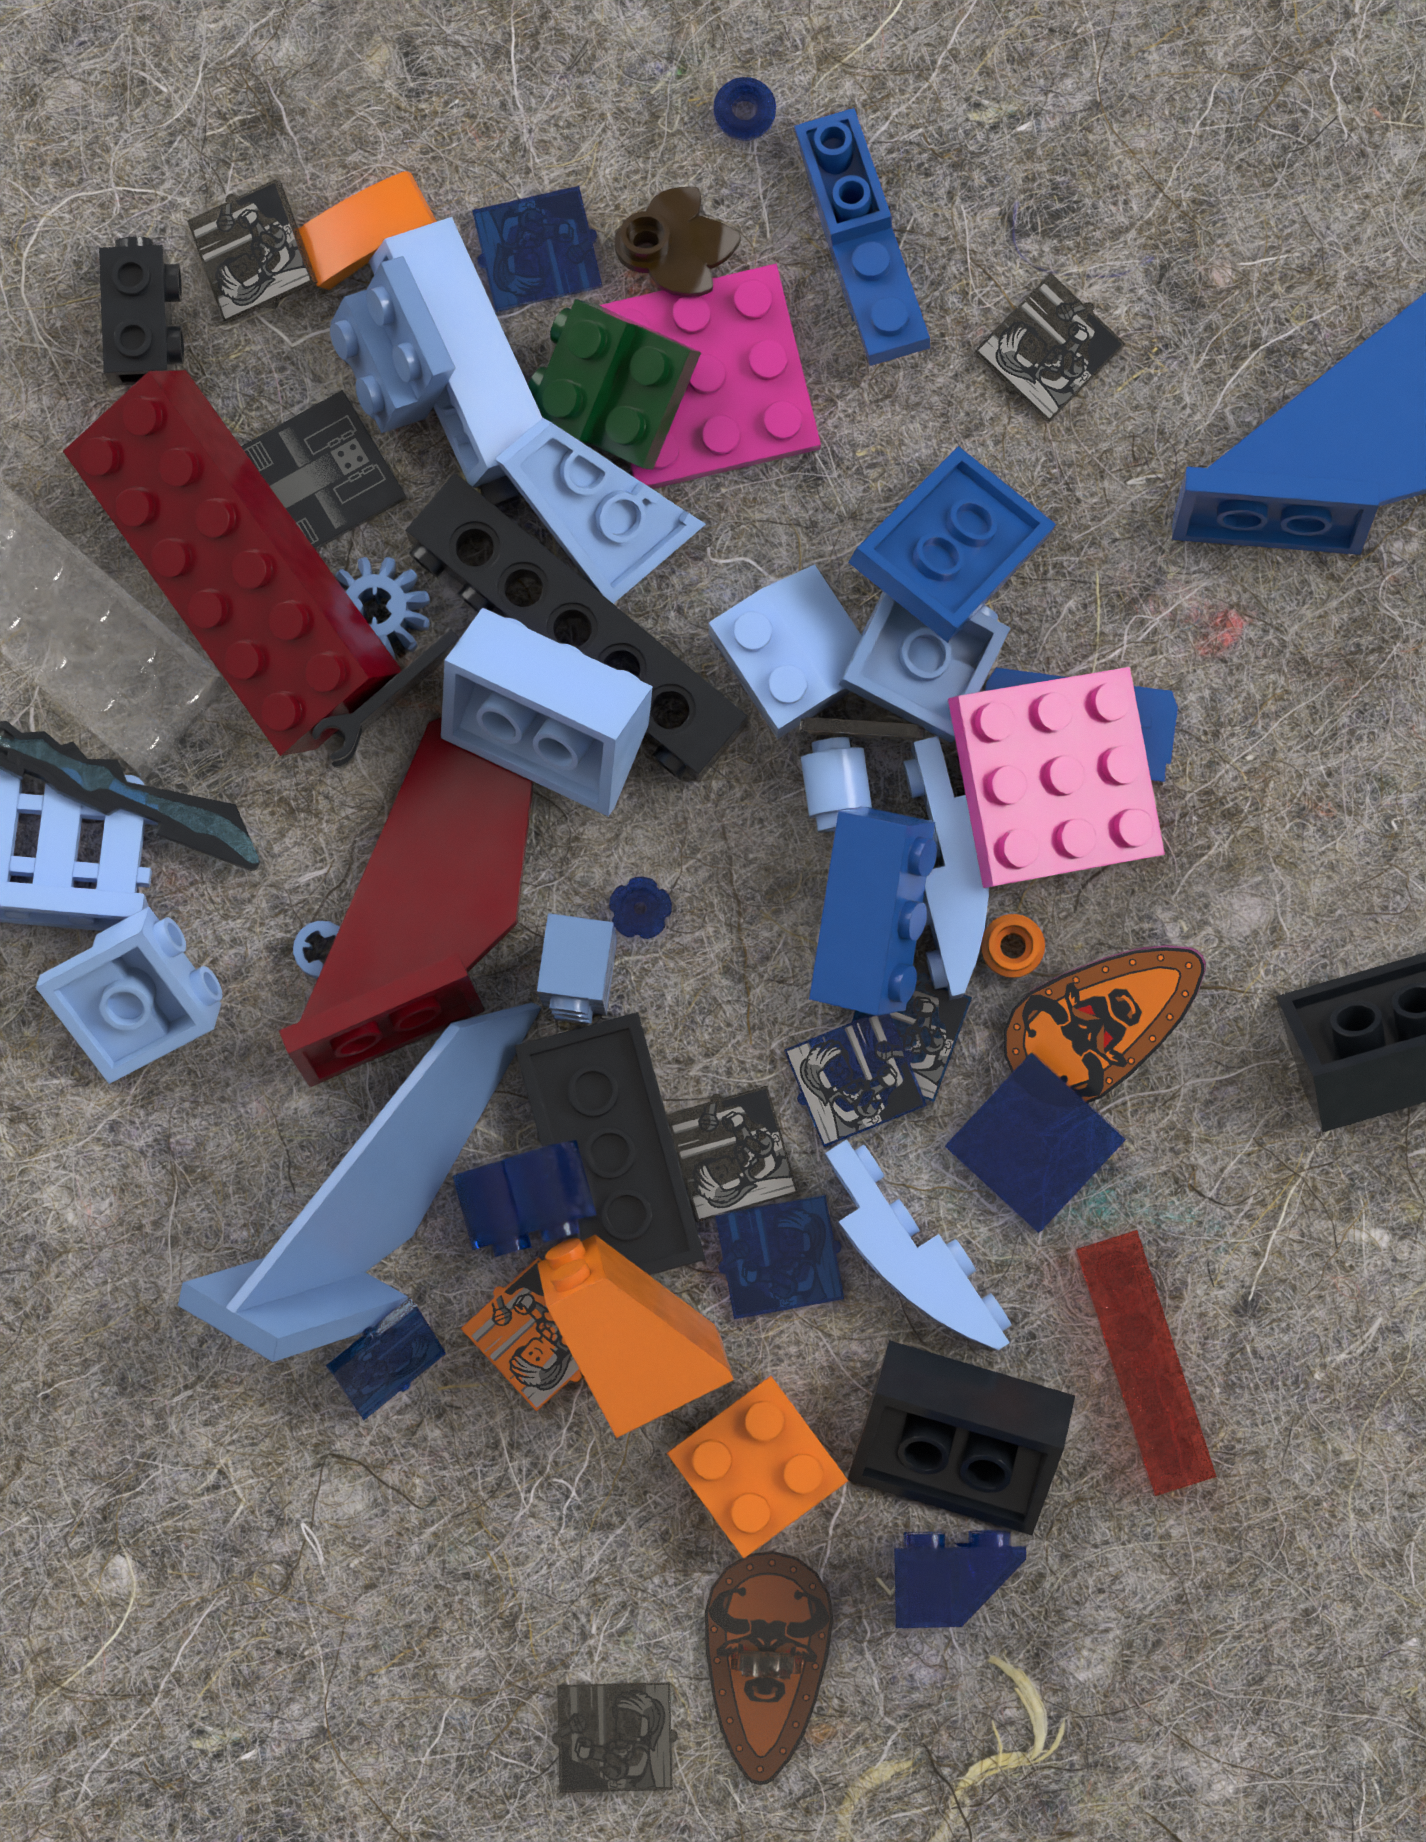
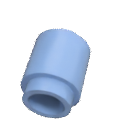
(834, 780)

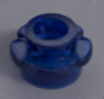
(640, 891)

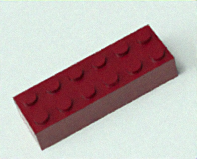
(231, 560)

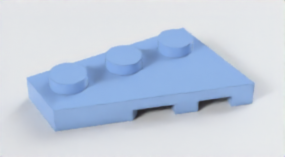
(594, 509)

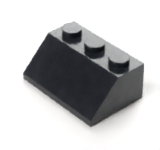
(1360, 1041)
(961, 1438)

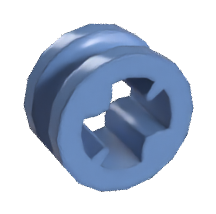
(327, 930)

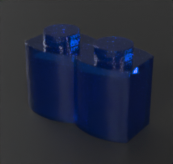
(525, 1196)

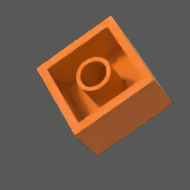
(757, 1466)

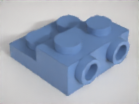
(392, 347)
(915, 670)

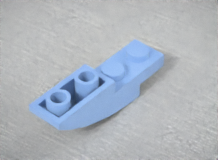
(955, 890)
(926, 1276)

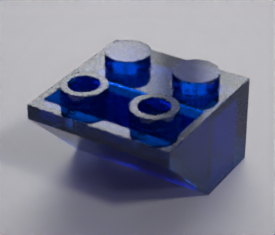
(948, 1582)

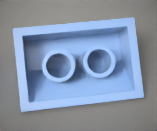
(544, 710)

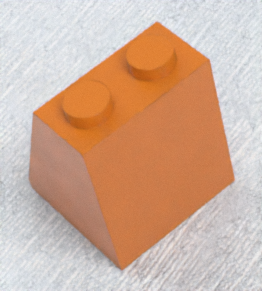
(629, 1334)

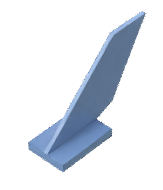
(315, 1276)

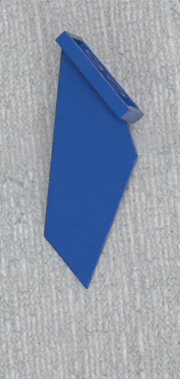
(1323, 458)

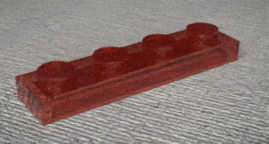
(1145, 1363)

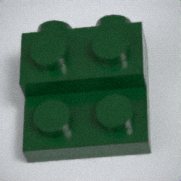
(613, 382)

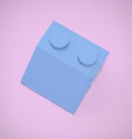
(788, 647)

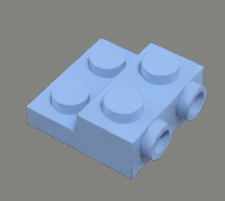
(133, 995)

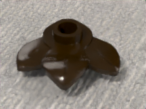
(683, 240)

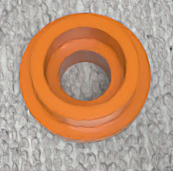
(1030, 935)

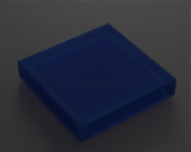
(1035, 1142)

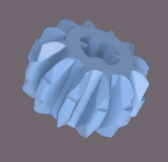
(399, 604)

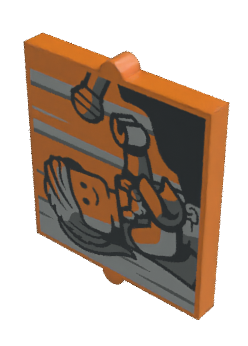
(523, 1339)

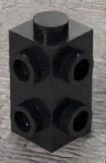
(137, 311)

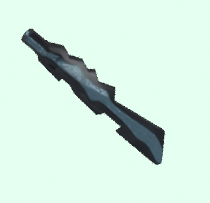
(100, 784)

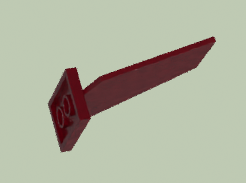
(423, 913)

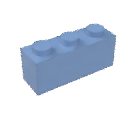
(576, 967)

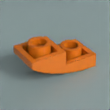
(354, 229)

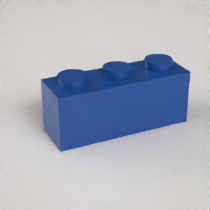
(873, 911)

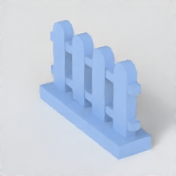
(52, 896)

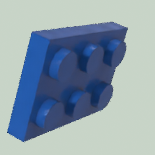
(952, 544)

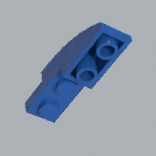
(861, 237)

